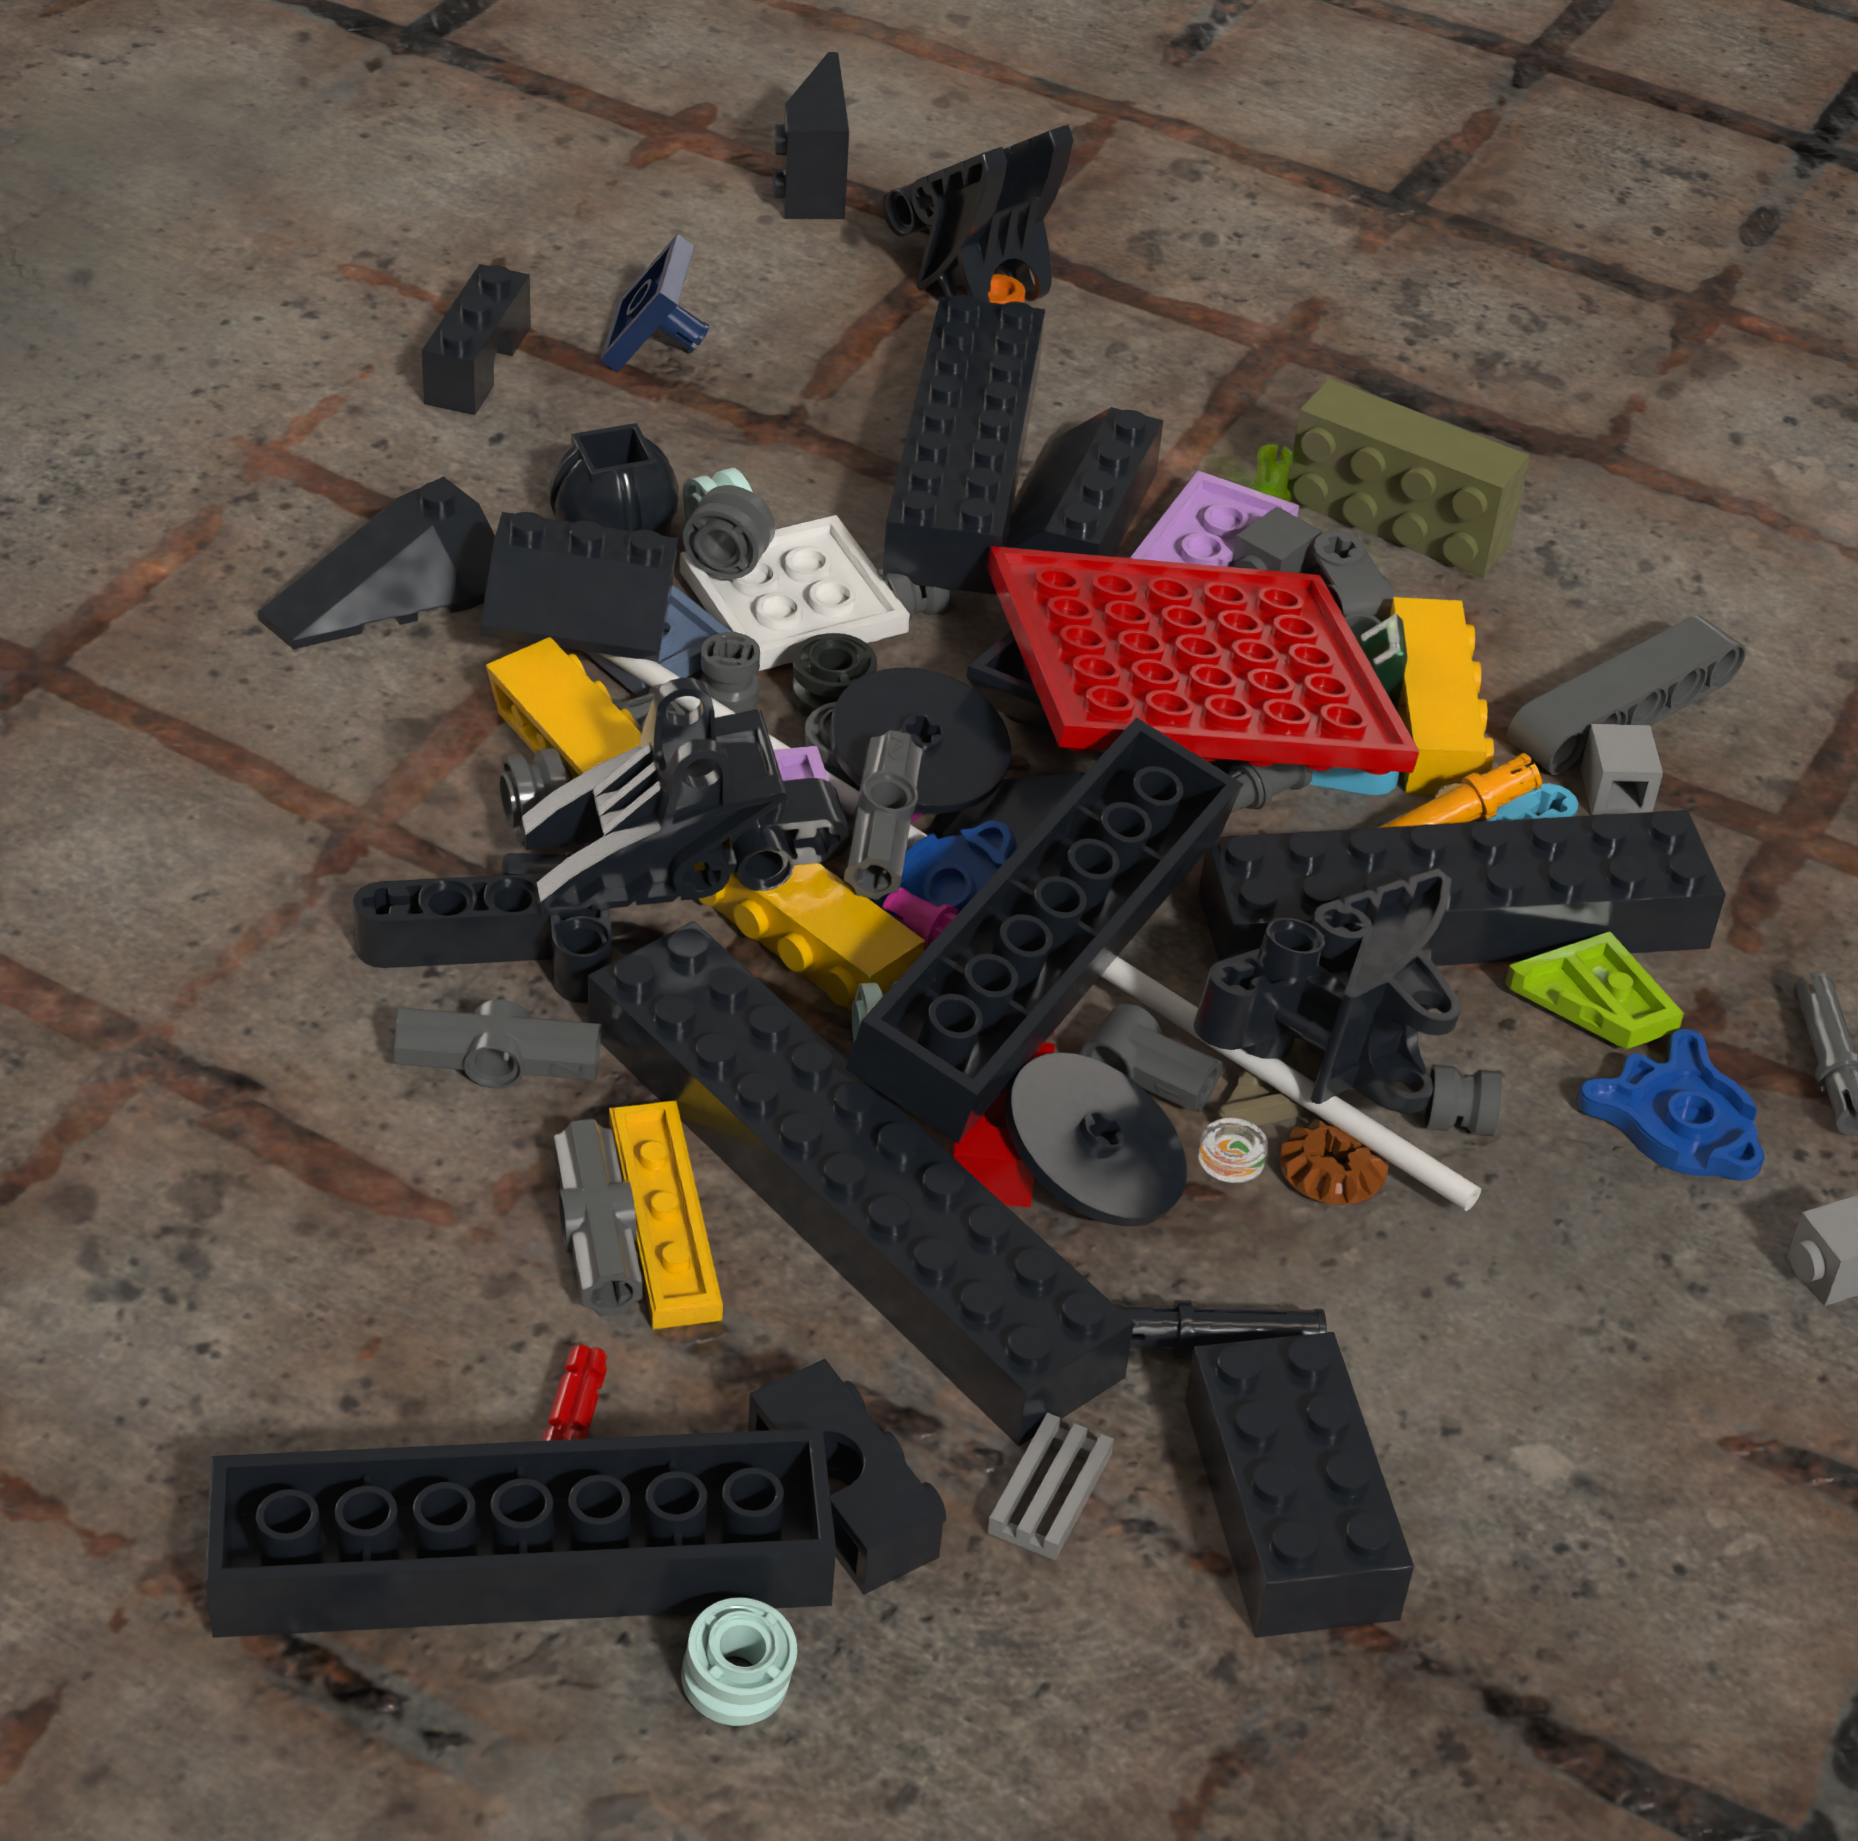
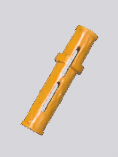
(1477, 796)

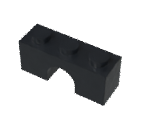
(484, 320)
(885, 1516)

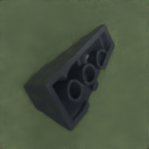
(407, 559)

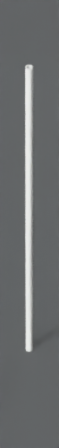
(1183, 1014)

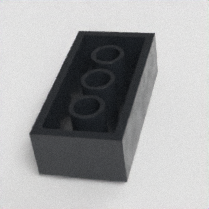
(1297, 1485)

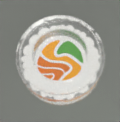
(1233, 1150)

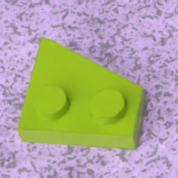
(1598, 989)

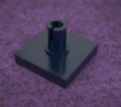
(654, 305)

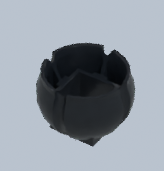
(615, 481)

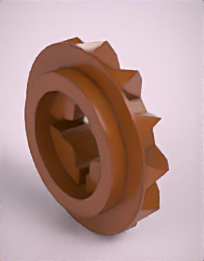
(1322, 1176)

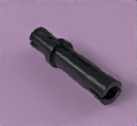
(1186, 1326)

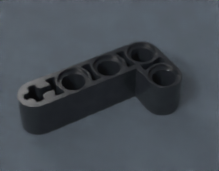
(478, 923)

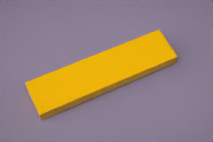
(669, 1220)

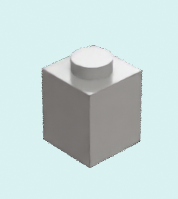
(1621, 769)
(1827, 1250)

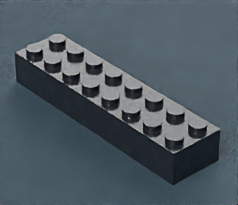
(964, 444)
(1512, 888)
(1042, 930)
(517, 1531)

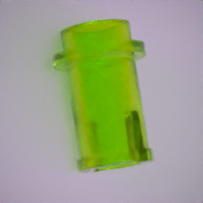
(1271, 474)

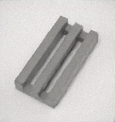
(1071, 1444)

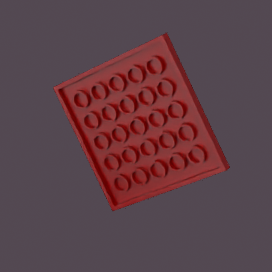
(1202, 654)

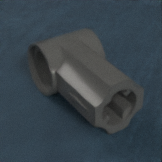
(1135, 1046)

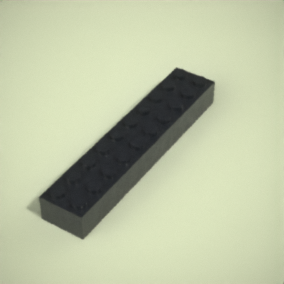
(861, 1182)

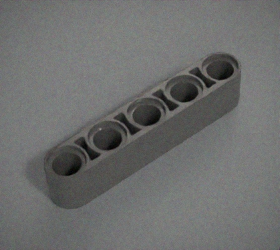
(1627, 690)

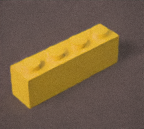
(1441, 695)
(558, 706)
(822, 930)

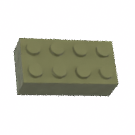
(1406, 477)

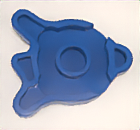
(955, 866)
(1681, 1111)

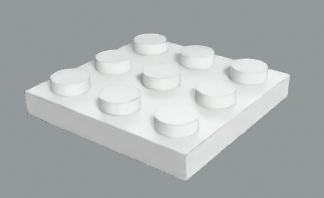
(803, 586)

